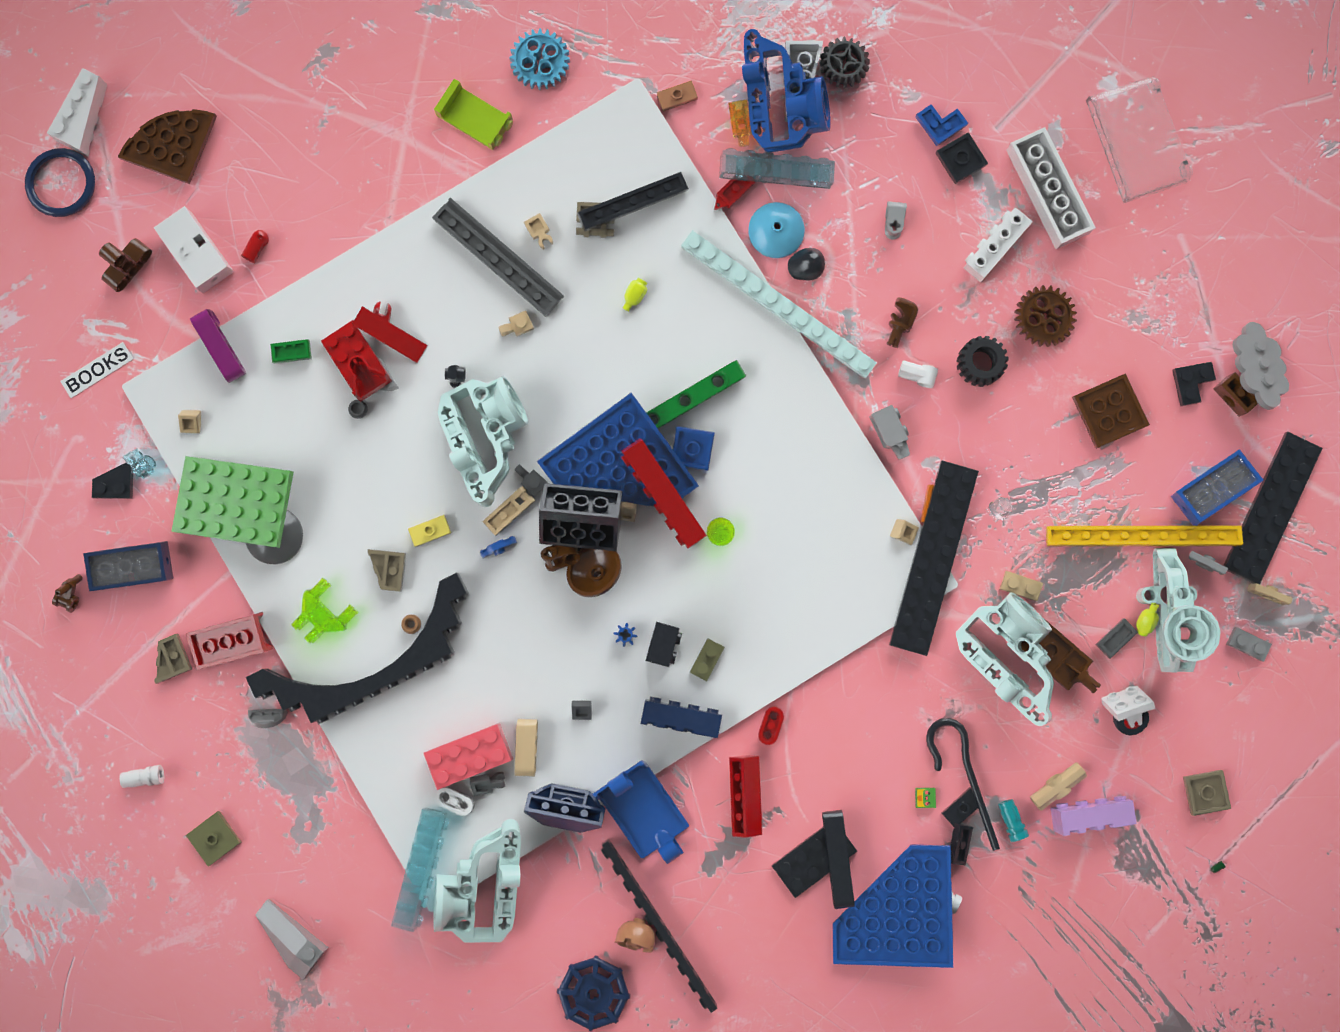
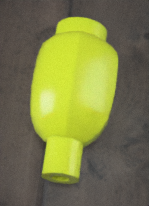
(634, 293)
(1147, 620)

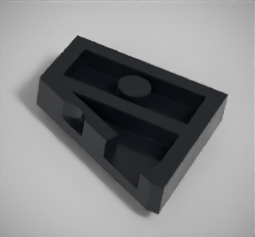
(114, 483)

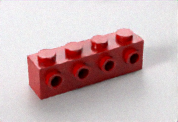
(745, 796)

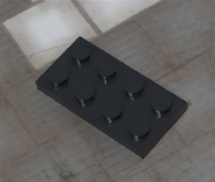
(806, 863)

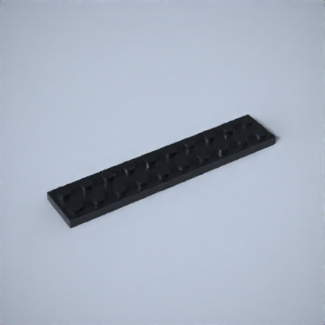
(933, 558)

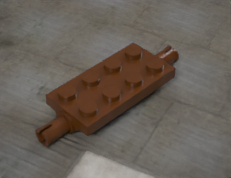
(1067, 661)

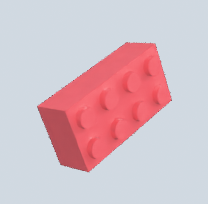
(468, 756)

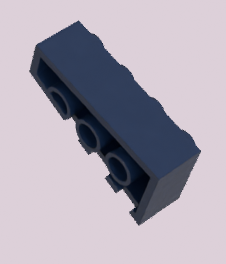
(681, 718)

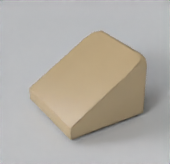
(189, 421)
(904, 531)

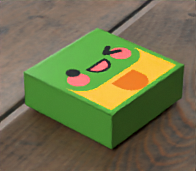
(925, 797)

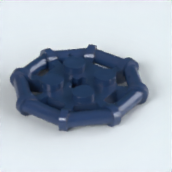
(597, 1004)

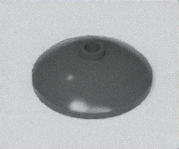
(290, 543)

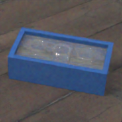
(1217, 488)

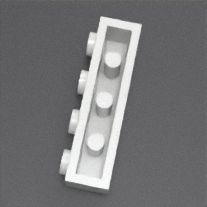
(997, 244)

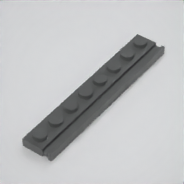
(498, 257)

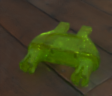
(319, 615)

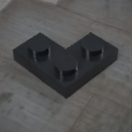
(1187, 381)

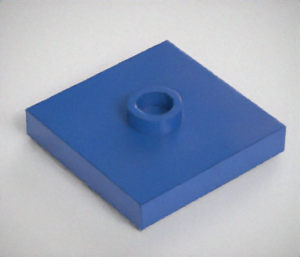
(693, 447)

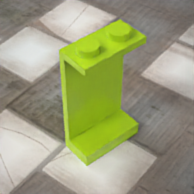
(473, 115)

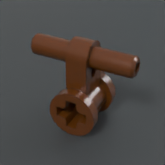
(65, 596)

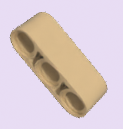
(526, 747)

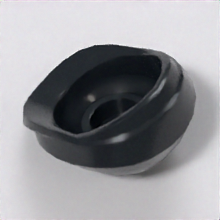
(806, 264)

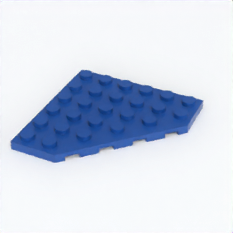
(594, 454)
(902, 914)

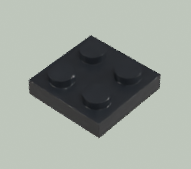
(961, 158)

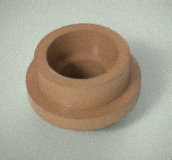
(405, 622)

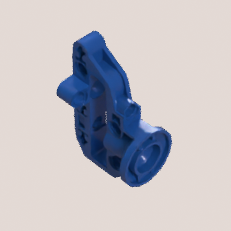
(805, 107)

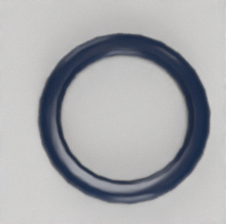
(39, 161)

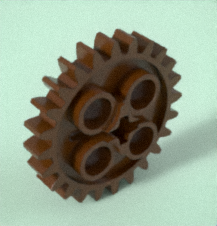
(1039, 331)

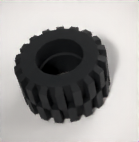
(995, 353)

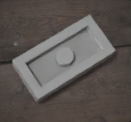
(1249, 644)

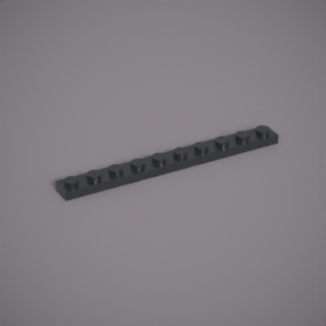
(662, 932)

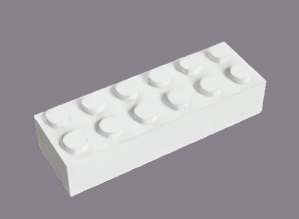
(1050, 188)

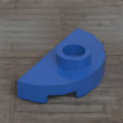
(498, 547)

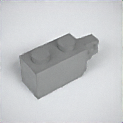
(891, 431)

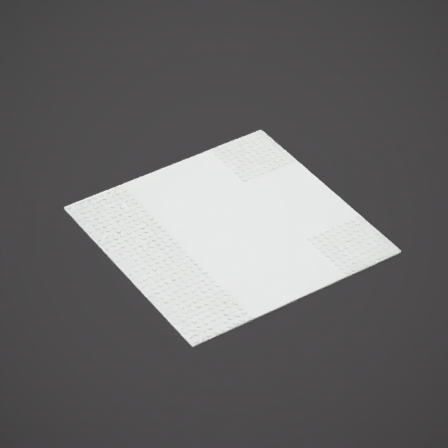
(786, 467)

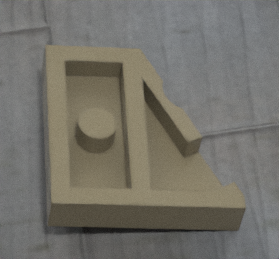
(388, 568)

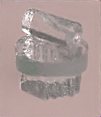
(999, 509)

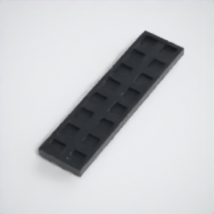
(1273, 507)

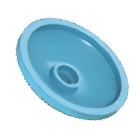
(772, 241)

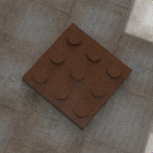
(1110, 411)

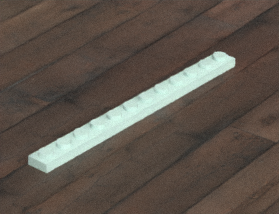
(778, 304)

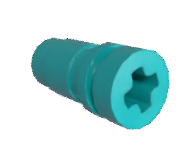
(1013, 821)

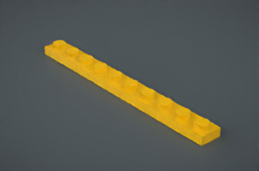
(1144, 536)

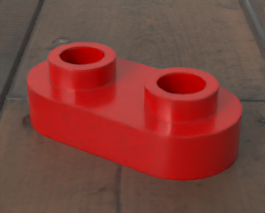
(771, 725)

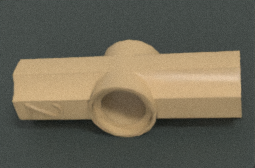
(1058, 786)

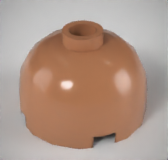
(636, 935)

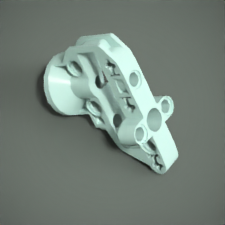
(498, 408)
(1178, 613)
(1017, 624)
(457, 903)

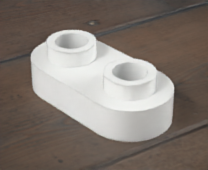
(454, 802)

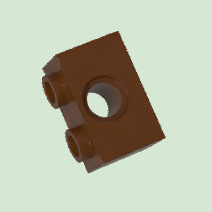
(1235, 396)

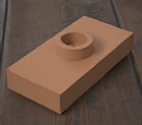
(677, 95)

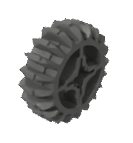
(860, 66)

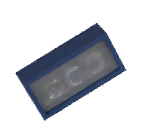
(128, 566)

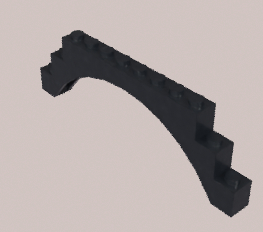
(324, 700)

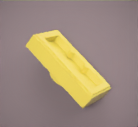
(429, 530)

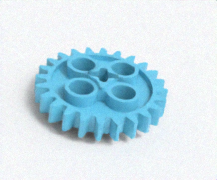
(523, 55)

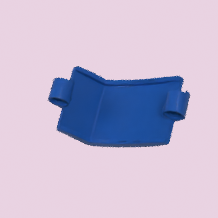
(644, 811)

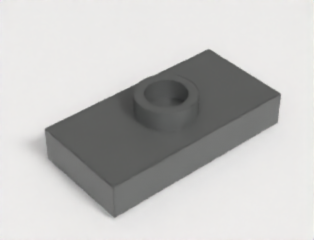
(1116, 638)

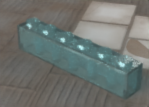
(776, 168)
(419, 870)

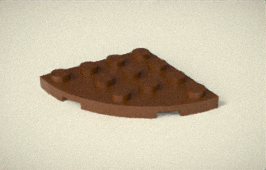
(170, 143)

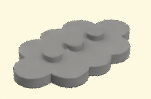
(1260, 365)

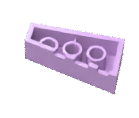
(1092, 815)

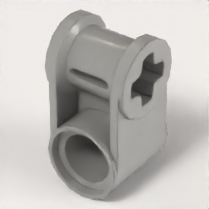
(894, 217)

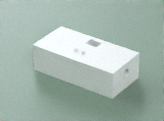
(193, 249)

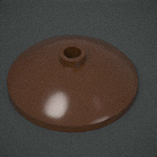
(583, 575)

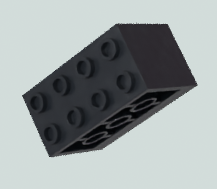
(580, 517)

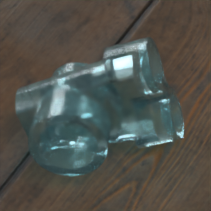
(142, 465)

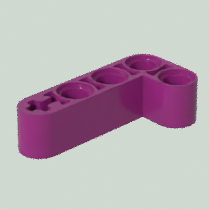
(208, 329)

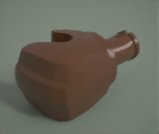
(901, 325)

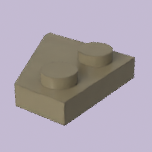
(171, 659)

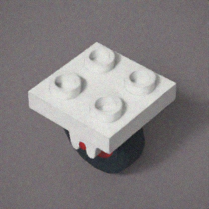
(1129, 709)

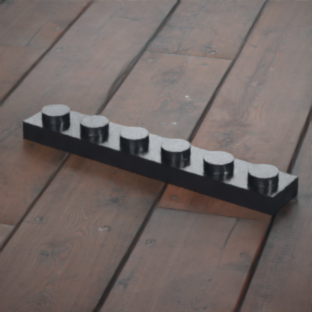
(632, 201)

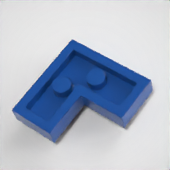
(938, 128)

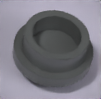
(357, 409)

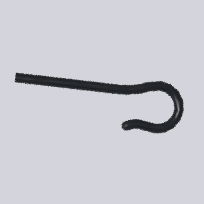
(968, 768)

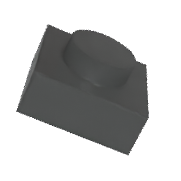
(581, 710)

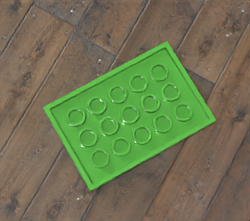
(232, 501)

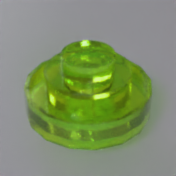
(720, 531)

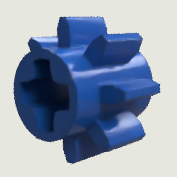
(620, 638)

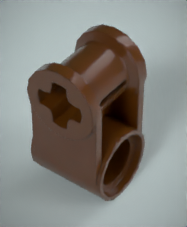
(561, 556)

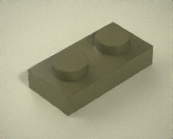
(707, 659)

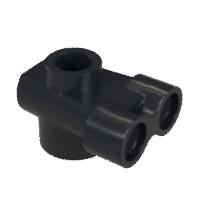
(455, 375)

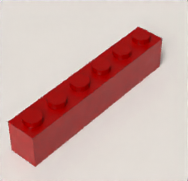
(663, 492)

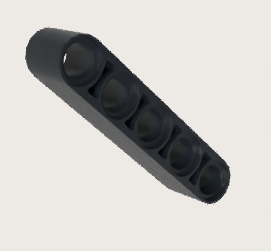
(838, 859)

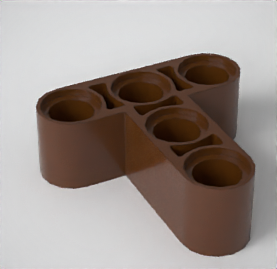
(123, 263)

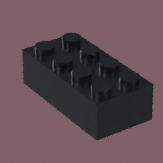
(663, 644)

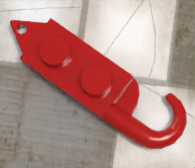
(731, 193)

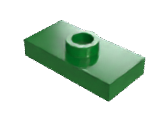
(291, 351)

